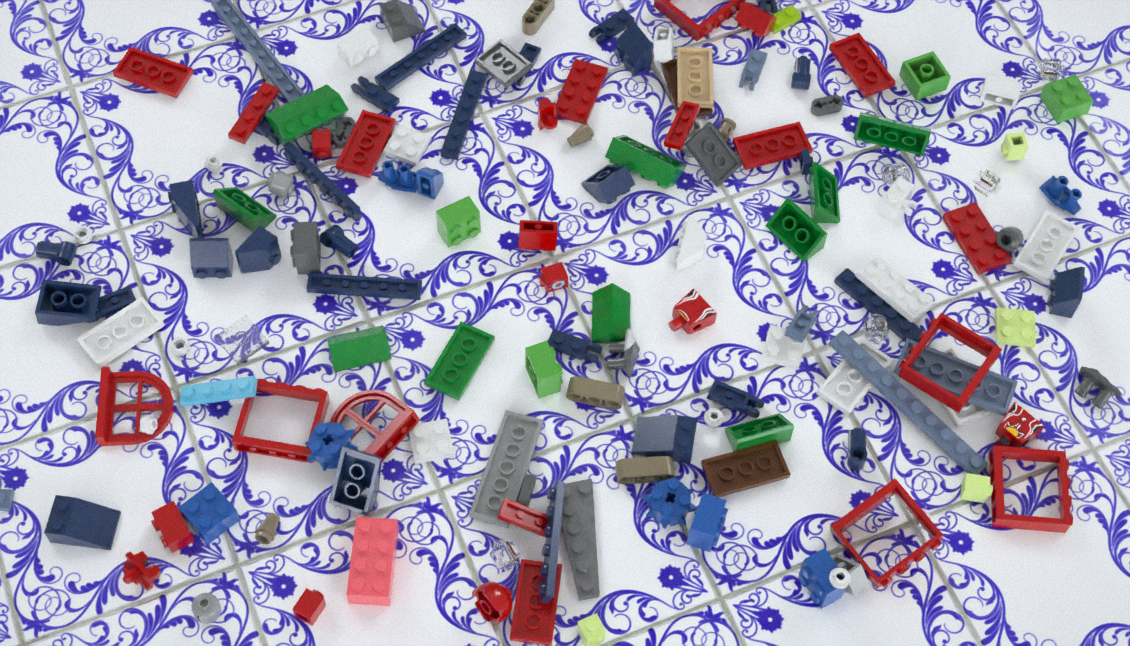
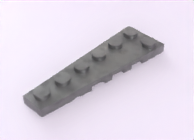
(580, 537)

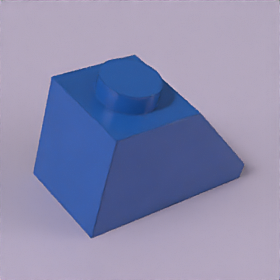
(429, 182)

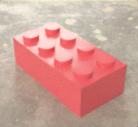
(372, 561)

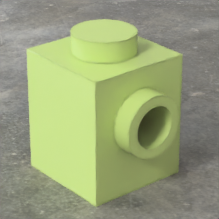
(1014, 146)
(975, 488)
(591, 630)

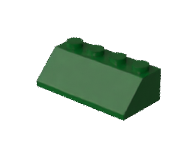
(307, 114)
(892, 133)
(645, 161)

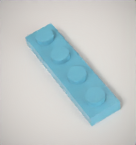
(218, 391)

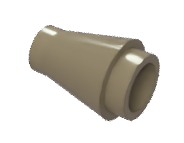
(581, 135)
(266, 531)

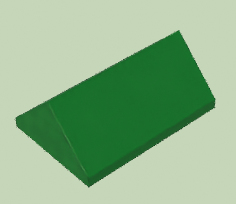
(823, 195)
(243, 208)
(797, 230)
(610, 314)
(359, 348)
(759, 432)

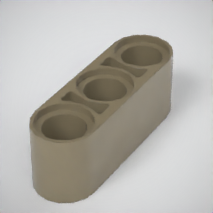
(536, 15)
(595, 392)
(644, 469)

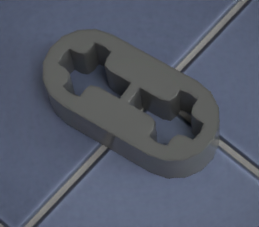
(826, 105)
(340, 132)
(527, 490)

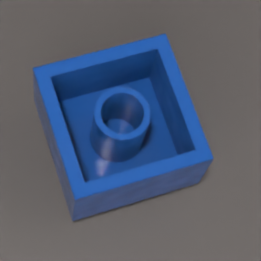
(209, 513)
(707, 522)
(815, 576)

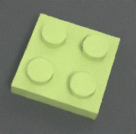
(1015, 327)

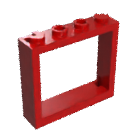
(689, 26)
(966, 337)
(274, 448)
(869, 505)
(1003, 520)

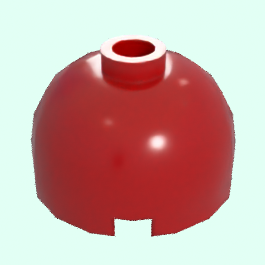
(493, 601)

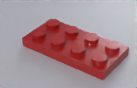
(862, 65)
(153, 72)
(580, 91)
(366, 144)
(771, 145)
(976, 238)
(533, 620)

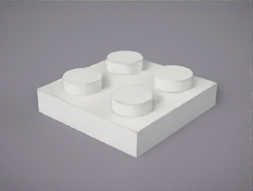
(407, 145)
(782, 349)
(431, 441)

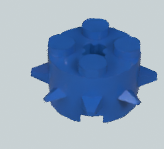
(327, 443)
(669, 502)

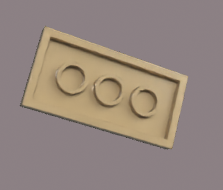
(695, 76)

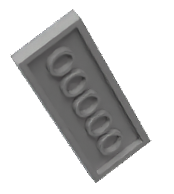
(506, 466)

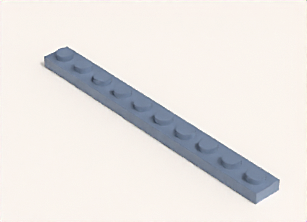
(257, 49)
(908, 403)

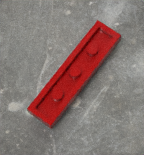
(253, 113)

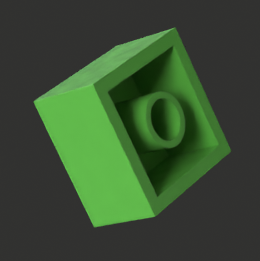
(924, 75)
(1066, 98)
(458, 221)
(543, 369)

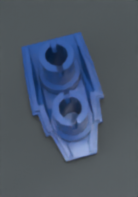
(398, 179)
(1060, 195)

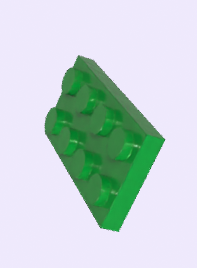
(459, 361)

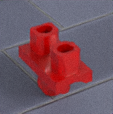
(547, 114)
(137, 572)

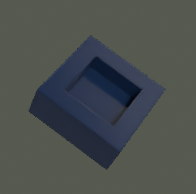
(805, 161)

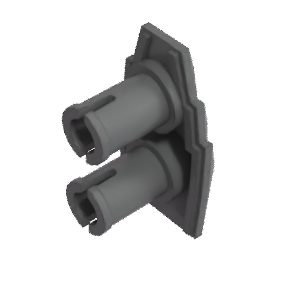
(631, 351)
(1091, 378)

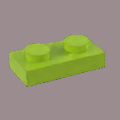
(786, 18)

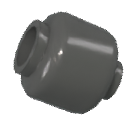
(1009, 238)

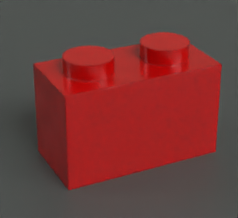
(755, 18)
(537, 235)
(172, 526)

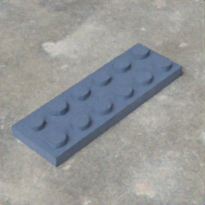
(954, 375)

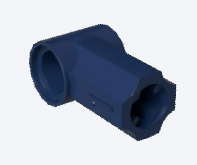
(801, 76)
(335, 237)
(61, 253)
(856, 448)

